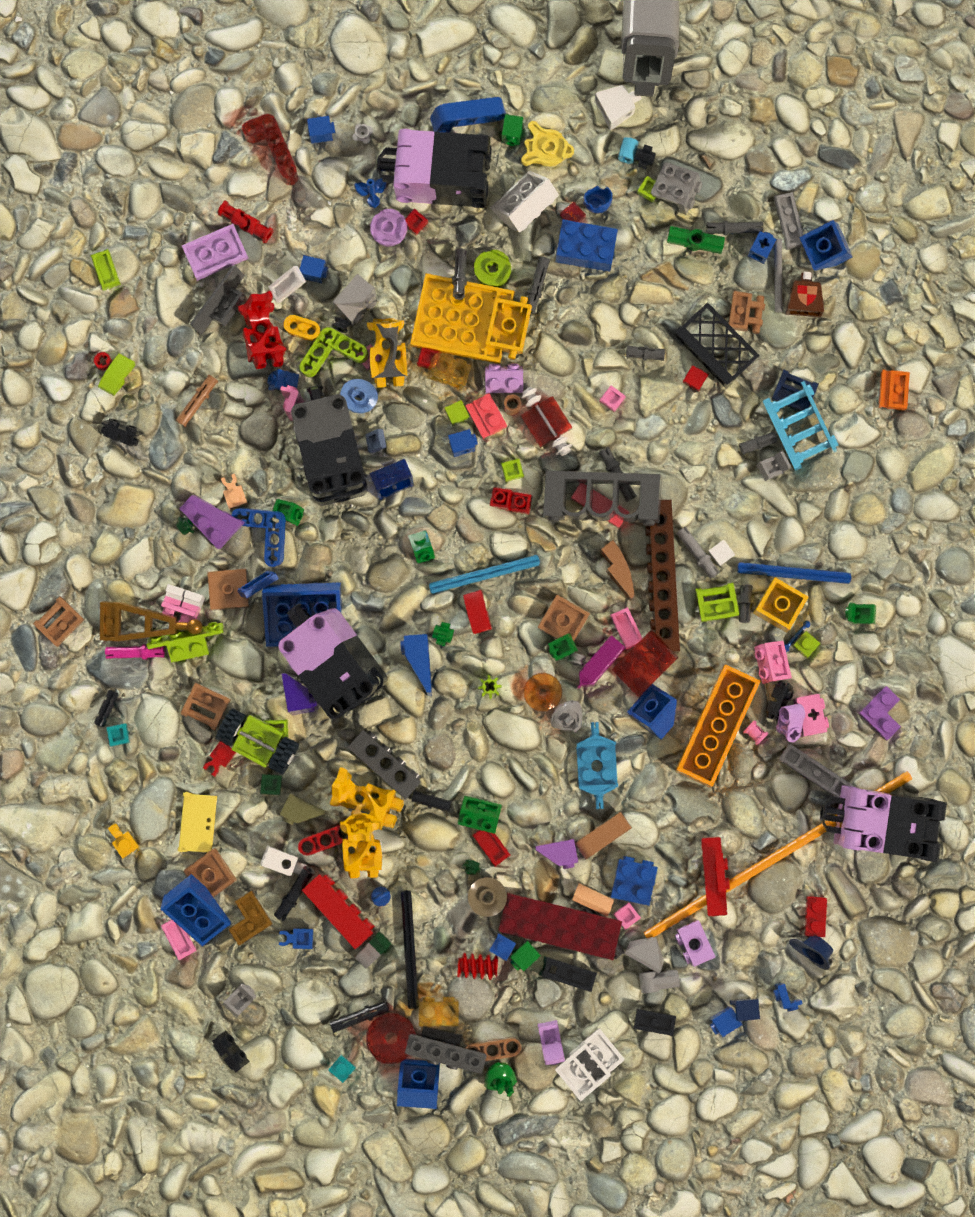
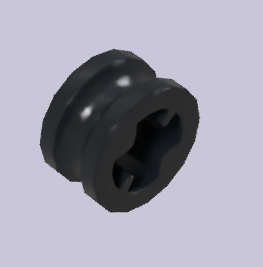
(340, 325)

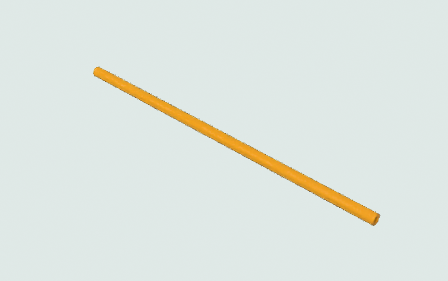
(763, 864)

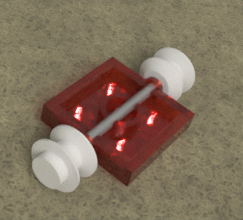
(546, 421)

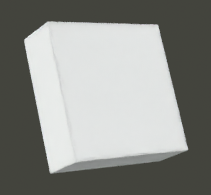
(721, 553)

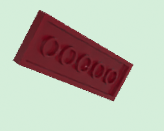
(560, 926)

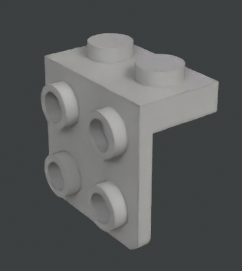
(677, 186)

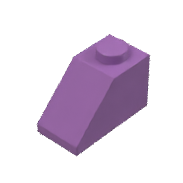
(560, 853)

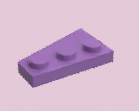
(211, 521)

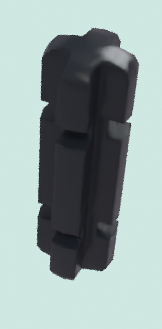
(106, 708)

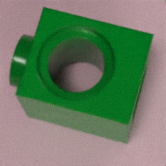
(512, 130)
(524, 956)

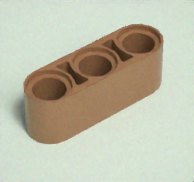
(603, 835)
(500, 1043)

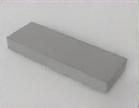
(789, 220)

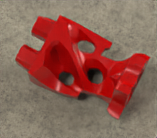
(258, 344)

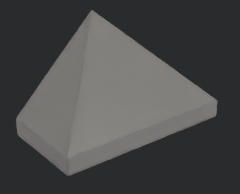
(646, 952)

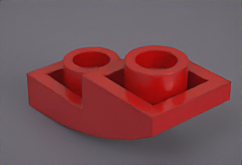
(511, 501)
(477, 612)

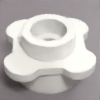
(359, 128)

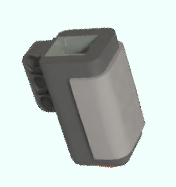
(649, 43)

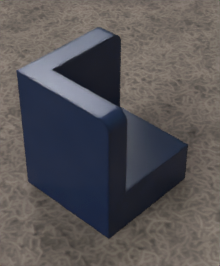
(746, 1009)

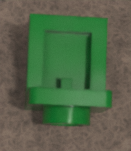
(421, 546)
(861, 613)

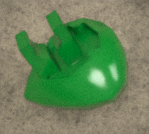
(500, 1078)

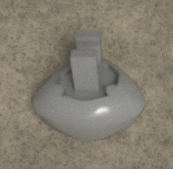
(567, 716)

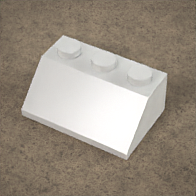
(525, 201)

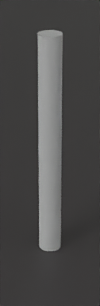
(778, 275)

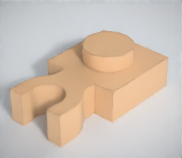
(234, 495)

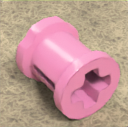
(755, 732)

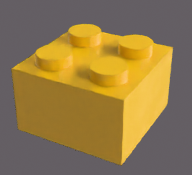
(780, 605)

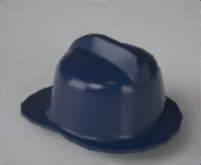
(815, 949)

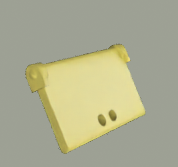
(194, 823)

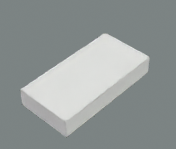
(287, 284)

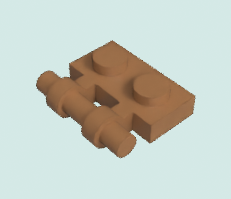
(740, 311)

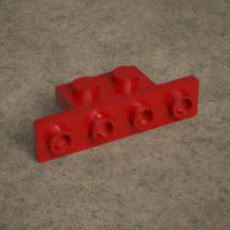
(714, 876)

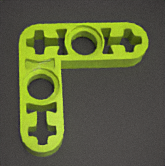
(334, 344)

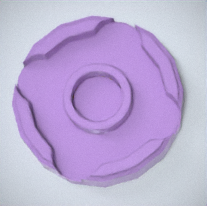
(388, 227)

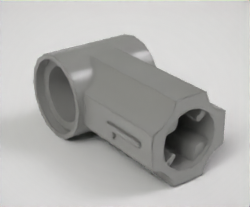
(653, 981)

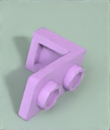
(551, 1043)

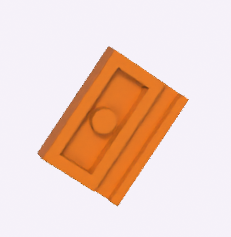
(894, 390)

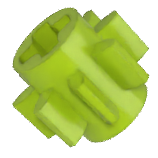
(490, 692)

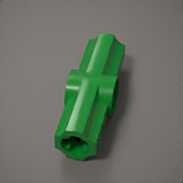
(707, 242)

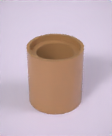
(512, 398)

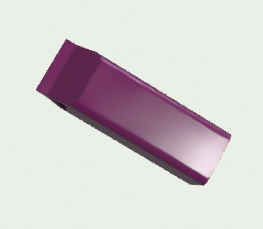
(600, 662)

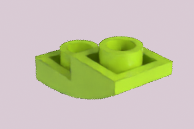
(115, 374)

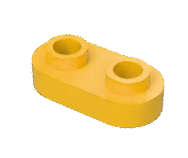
(302, 328)

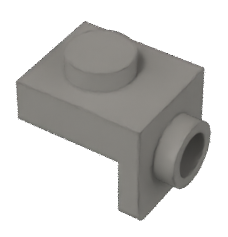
(774, 466)
(240, 999)

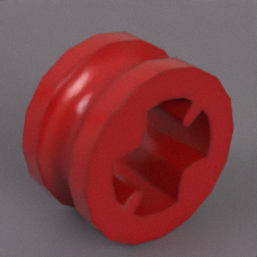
(98, 356)

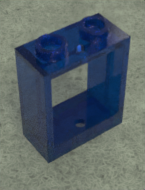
(394, 474)

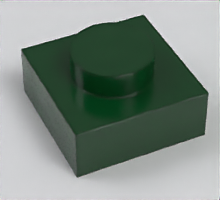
(271, 784)

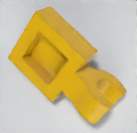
(124, 843)

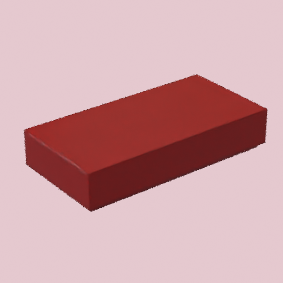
(491, 846)

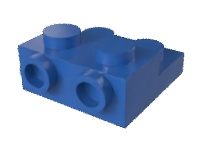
(634, 881)

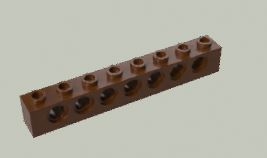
(667, 586)

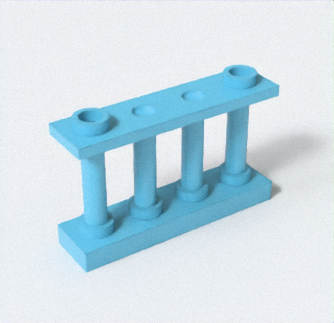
(781, 424)

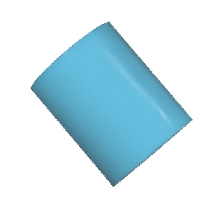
(628, 150)

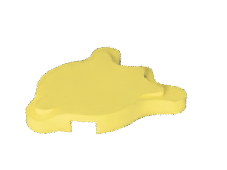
(546, 147)

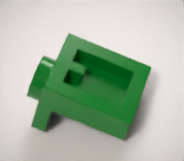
(292, 512)
(562, 647)

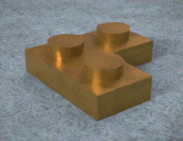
(255, 919)

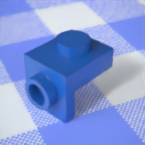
(282, 378)
(782, 997)

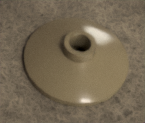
(495, 904)

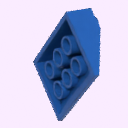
(282, 597)

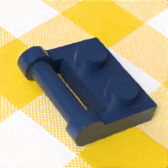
(784, 390)

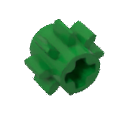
(443, 634)

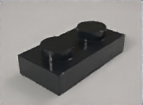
(654, 1022)
(441, 1035)

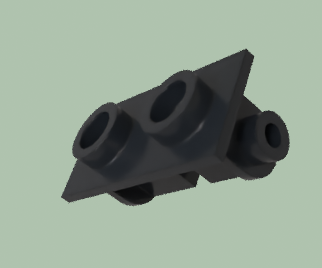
(128, 433)
(783, 695)
(236, 1057)

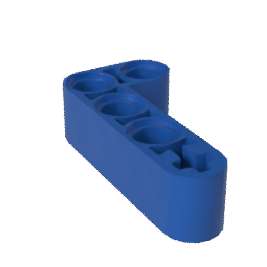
(467, 113)

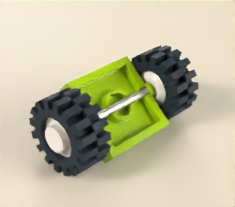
(257, 741)

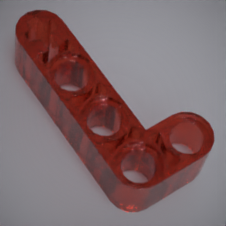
(277, 149)

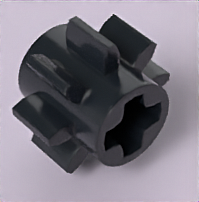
(645, 156)

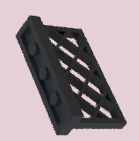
(705, 358)

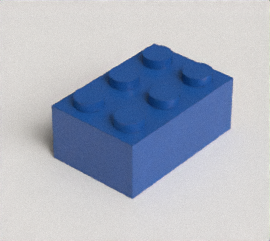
(586, 245)

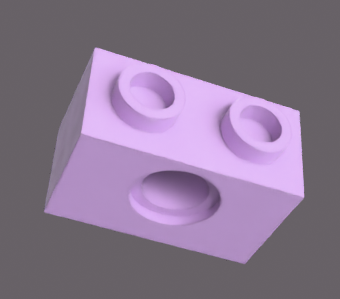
(702, 952)

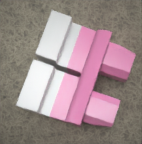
(182, 602)

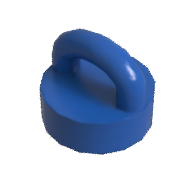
(380, 896)

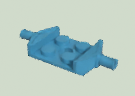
(598, 749)

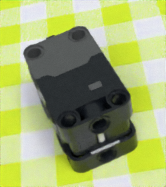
(328, 448)

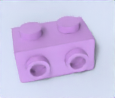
(504, 378)

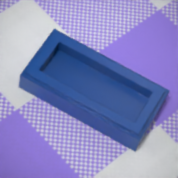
(257, 584)

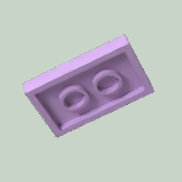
(215, 252)

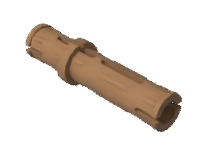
(201, 394)

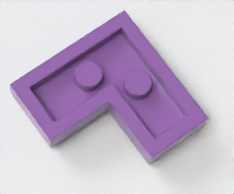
(877, 715)

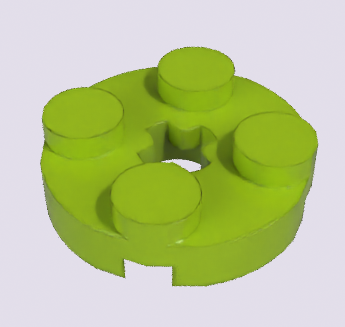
(492, 258)

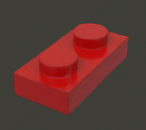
(815, 916)

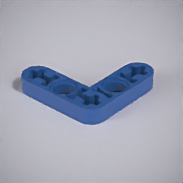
(268, 523)

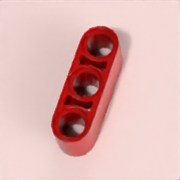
(316, 841)

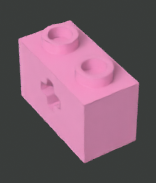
(815, 725)

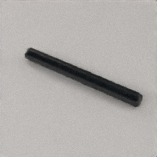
(409, 949)

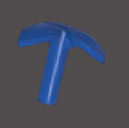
(371, 189)

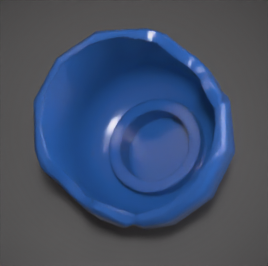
(598, 199)

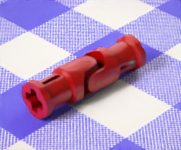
(240, 218)

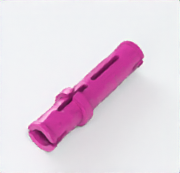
(134, 652)

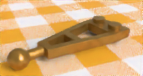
(111, 622)

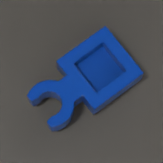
(300, 938)

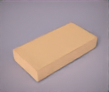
(593, 899)

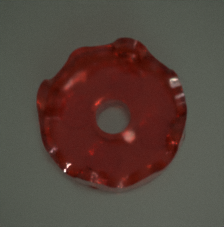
(376, 1038)

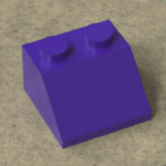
(297, 696)

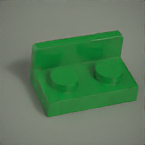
(479, 814)

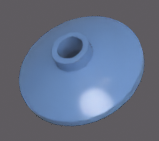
(359, 389)

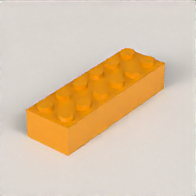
(717, 726)

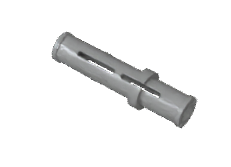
(695, 549)

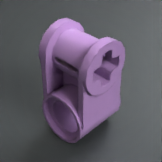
(791, 721)

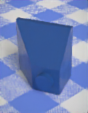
(655, 711)

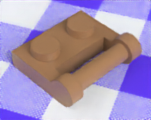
(63, 625)
(208, 700)

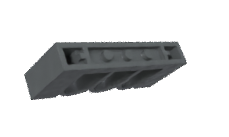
(556, 489)

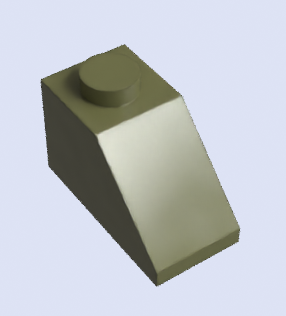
(299, 811)

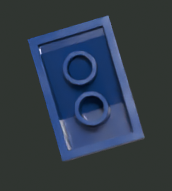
(417, 654)
(195, 910)

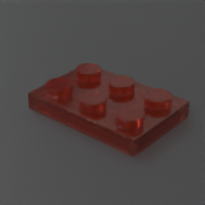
(645, 663)

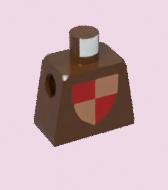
(805, 297)

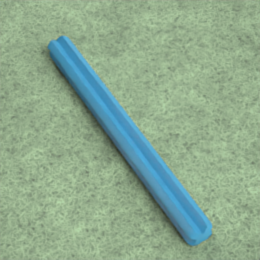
(484, 574)

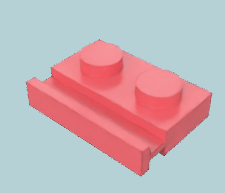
(486, 416)

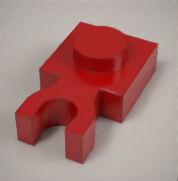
(221, 756)

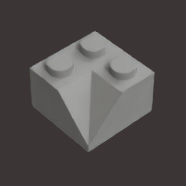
(355, 300)

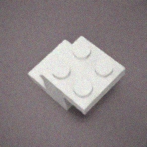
(589, 1064)

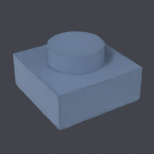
(375, 440)

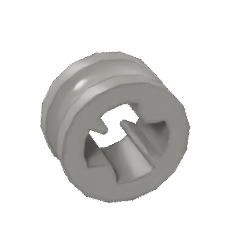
(576, 659)

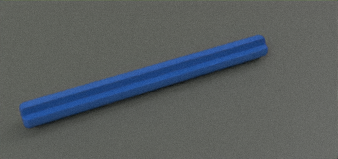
(796, 573)

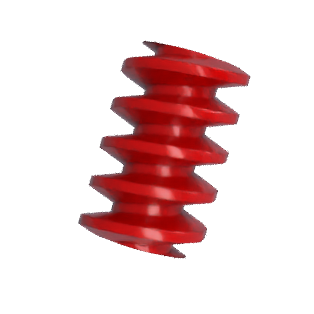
(477, 966)

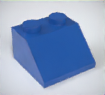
(826, 246)
(418, 1084)

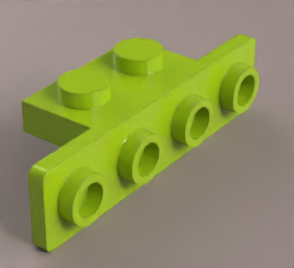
(184, 644)

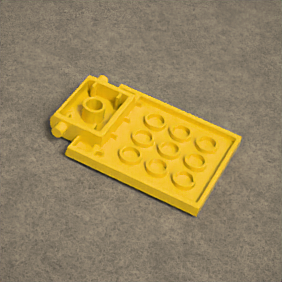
(473, 327)

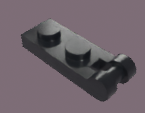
(568, 974)

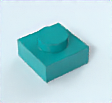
(118, 735)
(342, 1068)

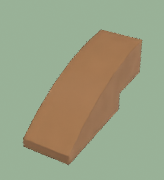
(618, 569)

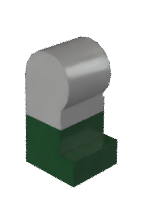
(373, 949)

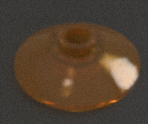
(550, 685)

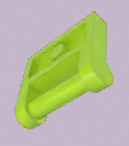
(718, 608)

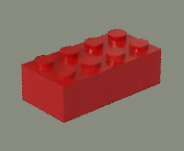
(338, 910)

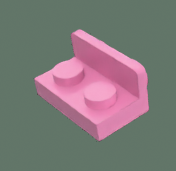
(292, 397)
(772, 662)

